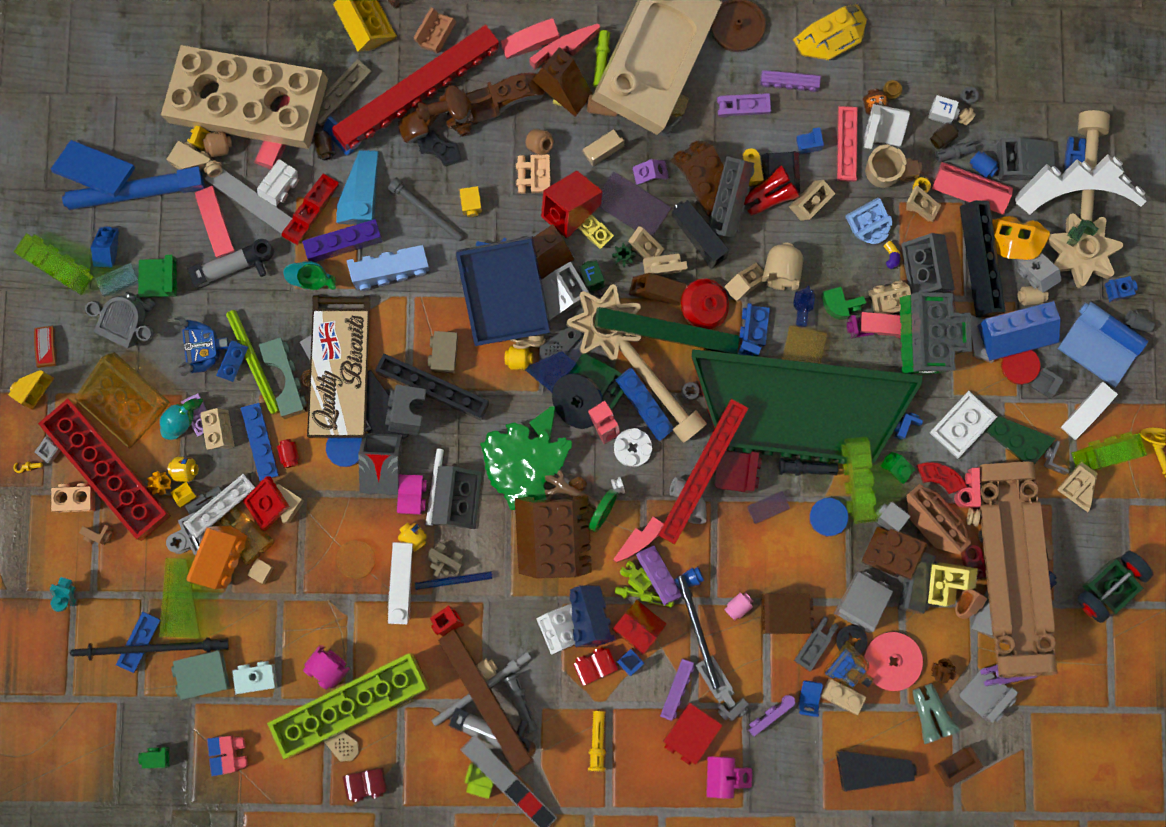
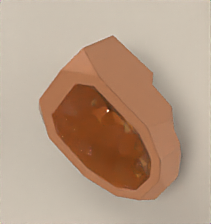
(969, 603)

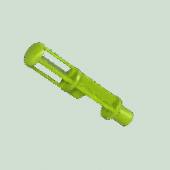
(646, 597)

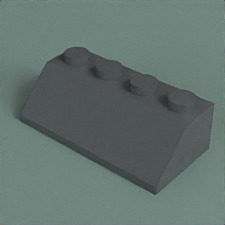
(731, 196)

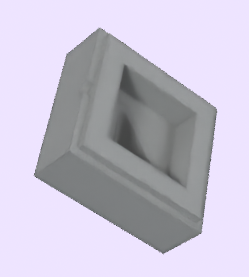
(47, 450)

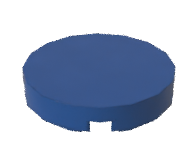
(343, 451)
(828, 517)

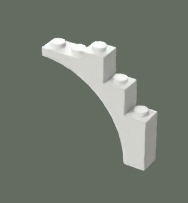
(1079, 176)

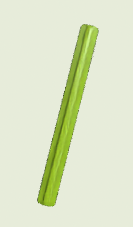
(253, 362)

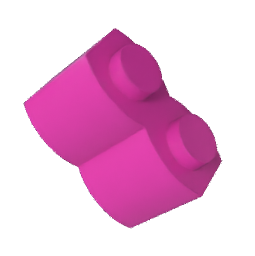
(411, 494)

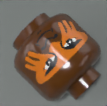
(874, 97)

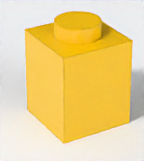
(470, 201)

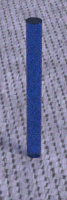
(453, 580)

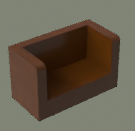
(958, 766)

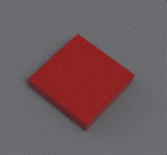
(266, 503)

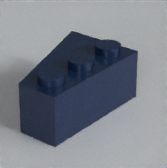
(589, 617)

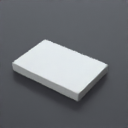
(963, 424)

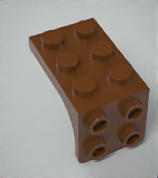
(702, 170)

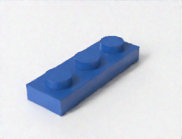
(140, 635)

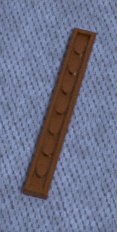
(485, 701)

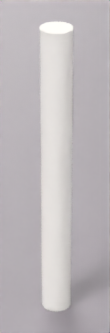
(438, 462)

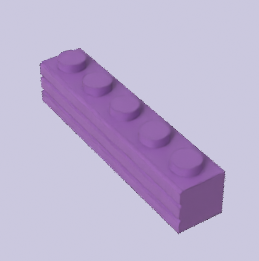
(790, 80)
(677, 690)

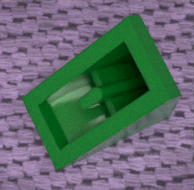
(544, 422)

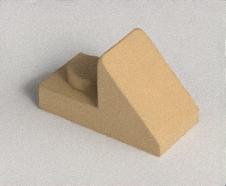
(922, 204)
(645, 244)

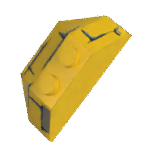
(832, 33)

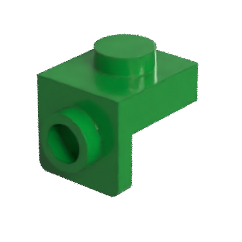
(898, 467)

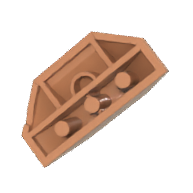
(937, 520)

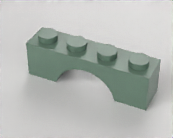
(290, 400)

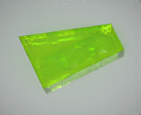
(1111, 451)

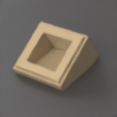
(260, 571)

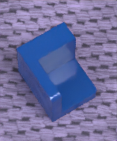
(810, 142)
(630, 662)

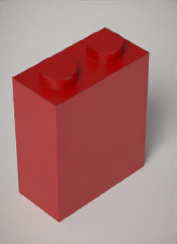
(691, 734)

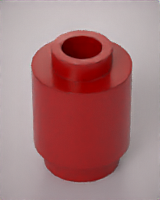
(288, 453)

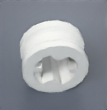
(618, 485)

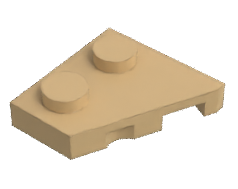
(1080, 486)

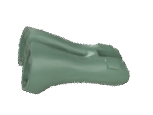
(929, 730)

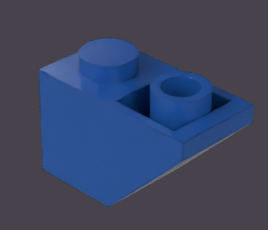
(105, 247)

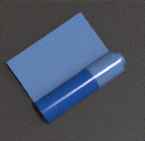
(1102, 344)

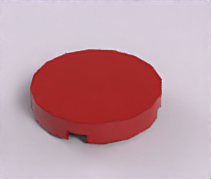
(1021, 367)

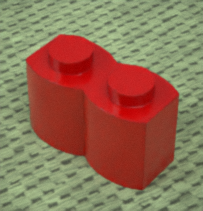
(595, 666)

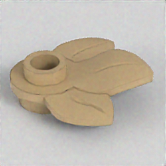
(534, 341)

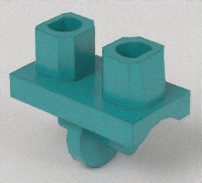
(62, 595)

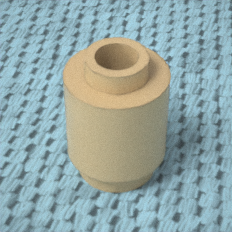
(1032, 296)
(487, 668)

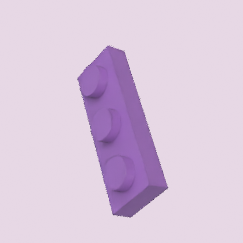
(659, 575)

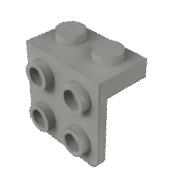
(988, 700)

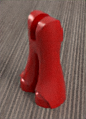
(777, 179)

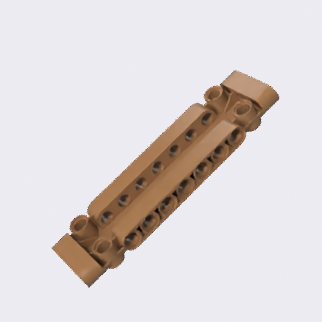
(1017, 570)

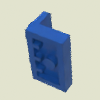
(755, 324)

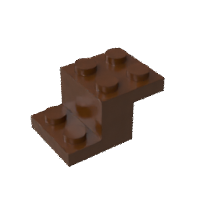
(894, 553)

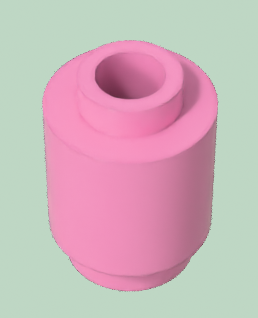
(739, 606)

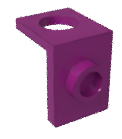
(853, 329)

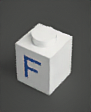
(944, 110)

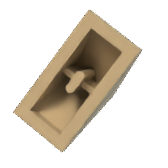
(294, 502)

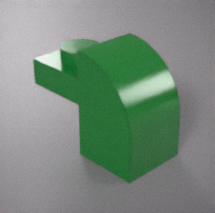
(837, 306)

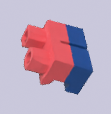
(228, 746)

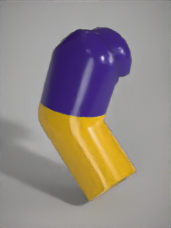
(894, 259)

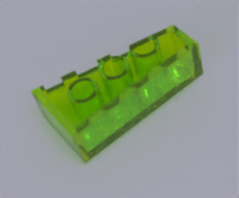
(860, 480)

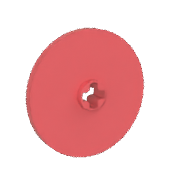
(908, 663)

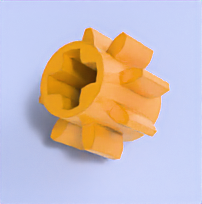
(159, 483)

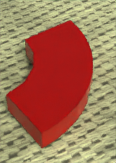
(941, 475)

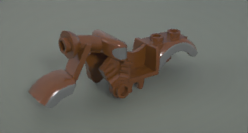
(470, 107)

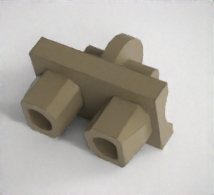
(442, 563)

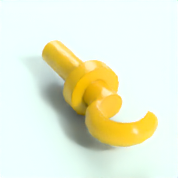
(28, 466)

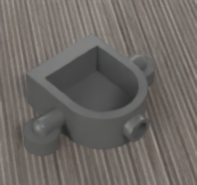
(121, 320)

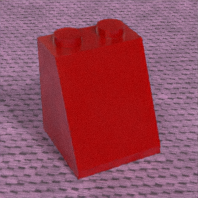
(570, 202)
(639, 626)

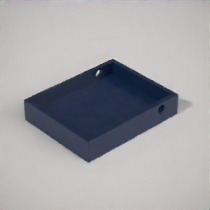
(503, 291)

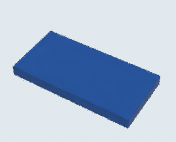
(93, 168)

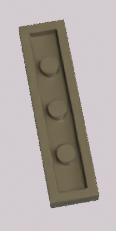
(342, 90)

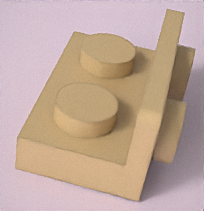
(664, 265)
(886, 298)
(217, 429)

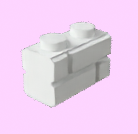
(277, 183)

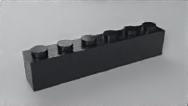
(982, 259)
(435, 387)

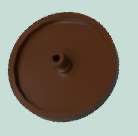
(738, 25)

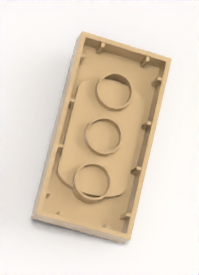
(655, 59)

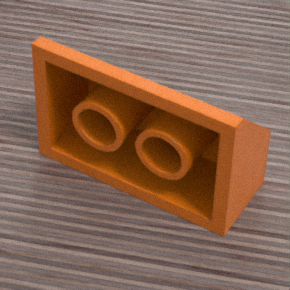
(217, 557)

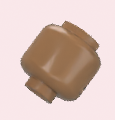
(539, 141)
(217, 144)

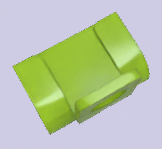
(478, 782)

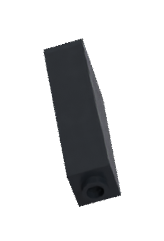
(700, 234)
(869, 771)

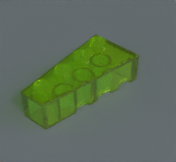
(54, 264)
(178, 603)

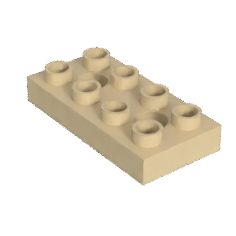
(245, 96)

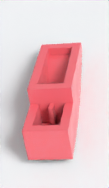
(530, 39)
(604, 422)
(639, 540)

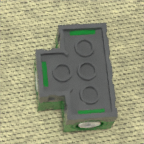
(932, 333)

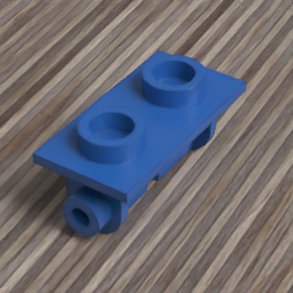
(232, 361)

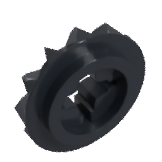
(855, 632)

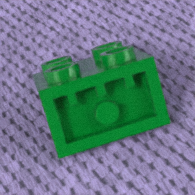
(157, 277)

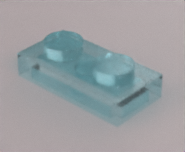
(117, 280)

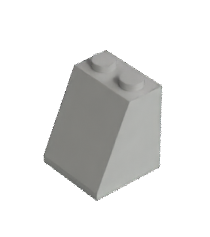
(864, 602)

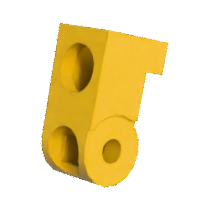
(753, 156)

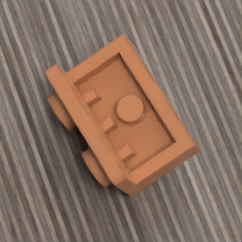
(434, 31)

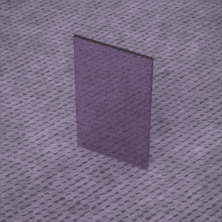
(632, 204)

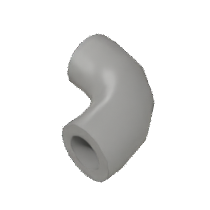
(699, 514)

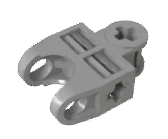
(184, 535)

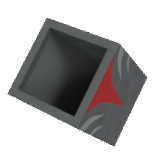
(380, 463)

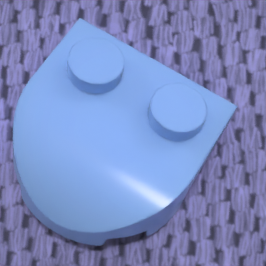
(870, 222)

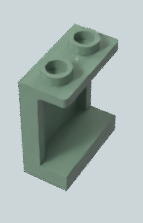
(200, 675)

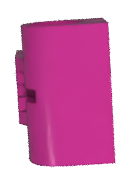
(724, 777)

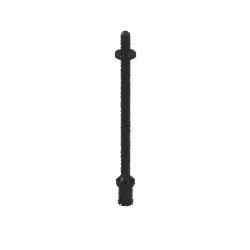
(207, 645)

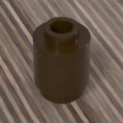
(944, 135)
(324, 145)

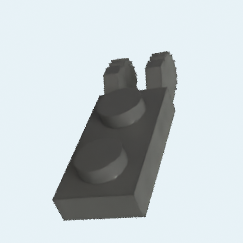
(815, 645)

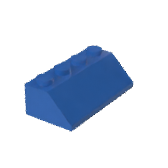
(1020, 331)

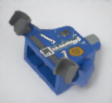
(200, 346)

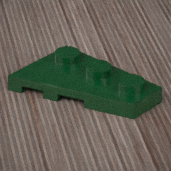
(1020, 440)

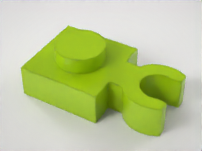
(638, 578)

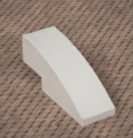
(1089, 410)

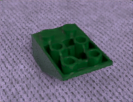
(602, 376)

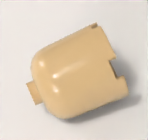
(885, 166)
(783, 267)

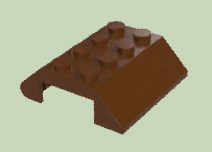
(552, 537)

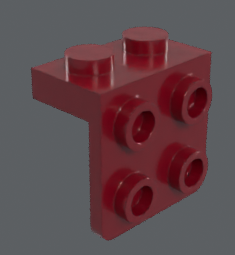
(738, 472)

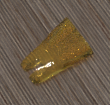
(256, 540)

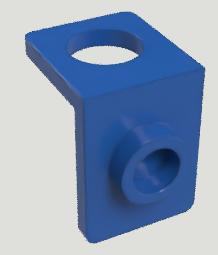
(810, 698)

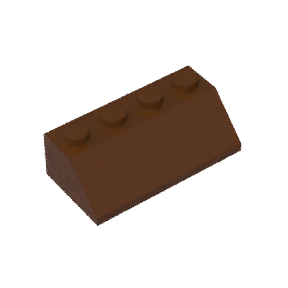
(551, 251)

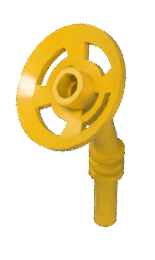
(1158, 439)

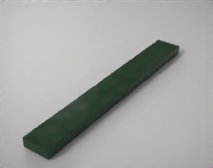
(666, 331)

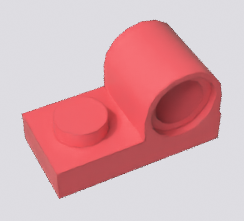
(972, 478)

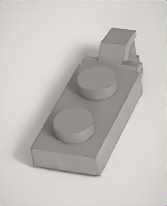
(725, 691)

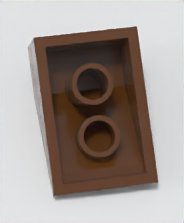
(564, 82)

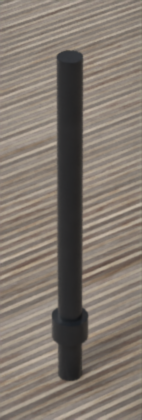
(687, 595)

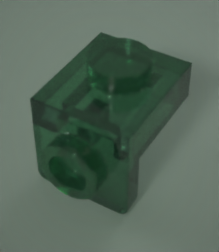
(1083, 226)

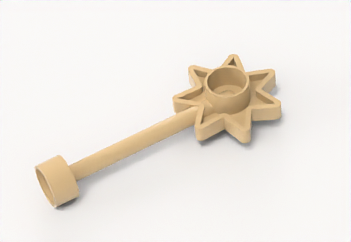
(1091, 252)
(614, 341)

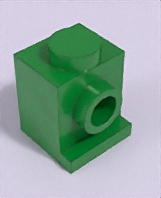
(154, 758)

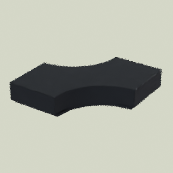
(446, 152)

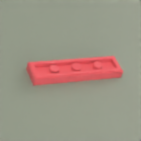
(847, 144)

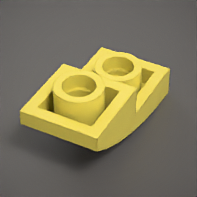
(595, 231)

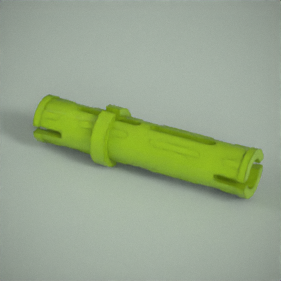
(602, 55)

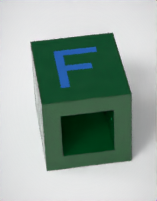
(592, 276)

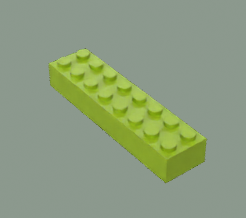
(348, 706)

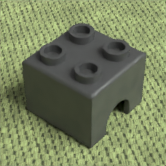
(399, 416)

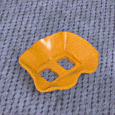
(1015, 247)

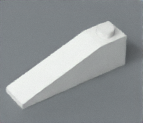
(400, 583)

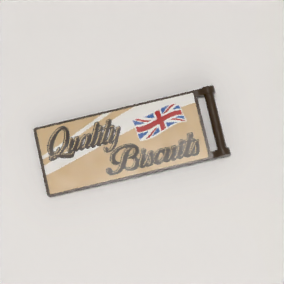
(338, 369)

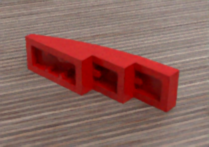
(310, 209)

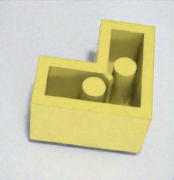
(947, 579)

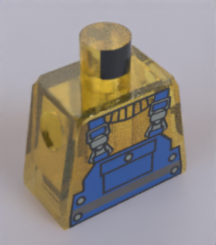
(849, 668)

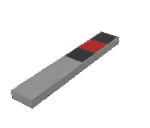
(508, 783)

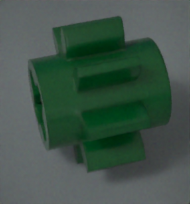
(627, 250)

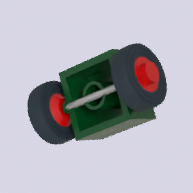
(1114, 586)

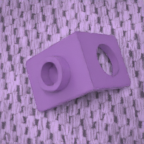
(649, 170)

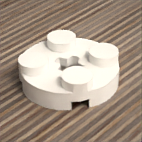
(622, 443)

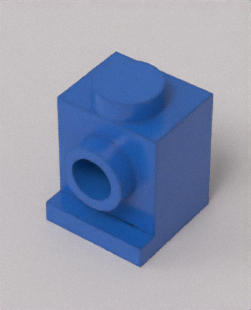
(1114, 289)

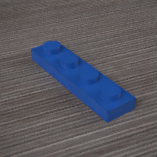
(644, 404)
(259, 441)

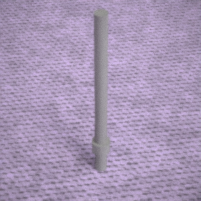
(513, 666)

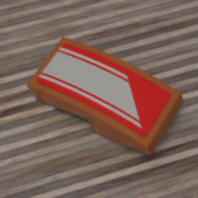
(45, 346)

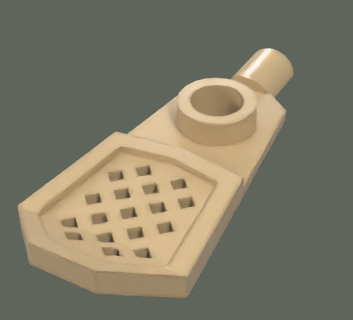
(331, 745)

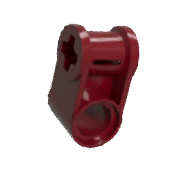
(977, 562)

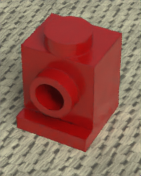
(440, 619)

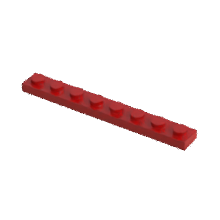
(702, 471)

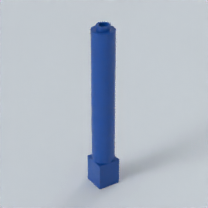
(184, 180)

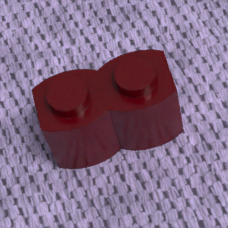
(364, 784)

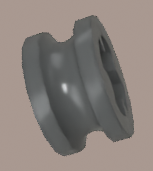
(968, 90)
(689, 385)

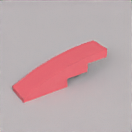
(571, 42)
(214, 222)
(880, 323)

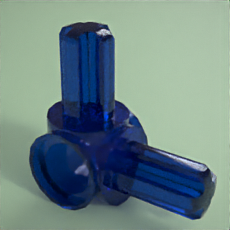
(803, 304)

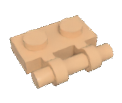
(539, 173)

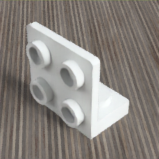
(885, 126)
(557, 628)

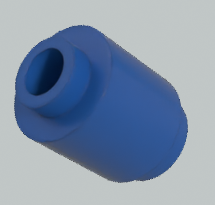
(984, 164)

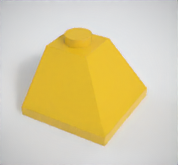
(30, 388)

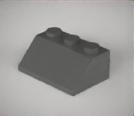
(928, 264)
(456, 497)
(915, 591)

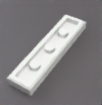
(219, 506)

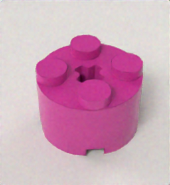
(326, 667)

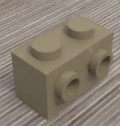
(444, 352)

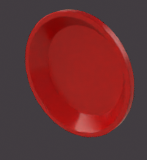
(705, 304)

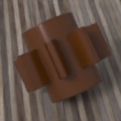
(943, 671)

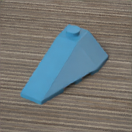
(359, 193)

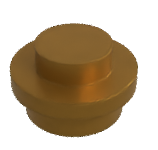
(892, 89)

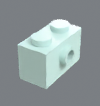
(255, 678)

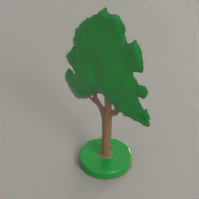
(523, 465)

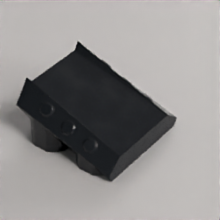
(788, 160)

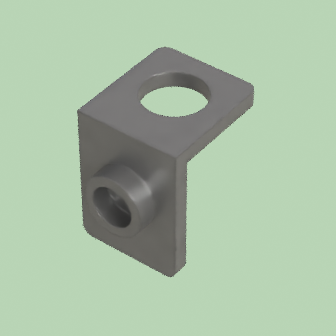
(1050, 454)

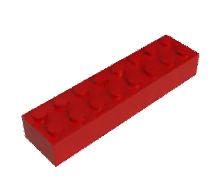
(104, 469)

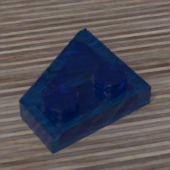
(551, 369)

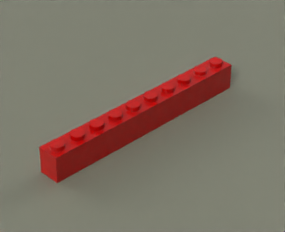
(415, 88)

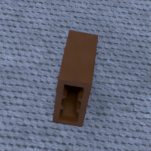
(657, 288)

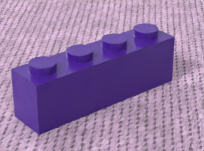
(342, 241)

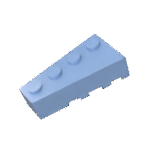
(388, 267)

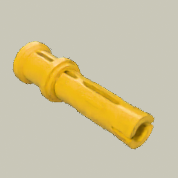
(597, 752)

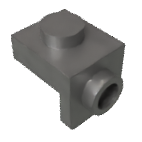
(737, 710)

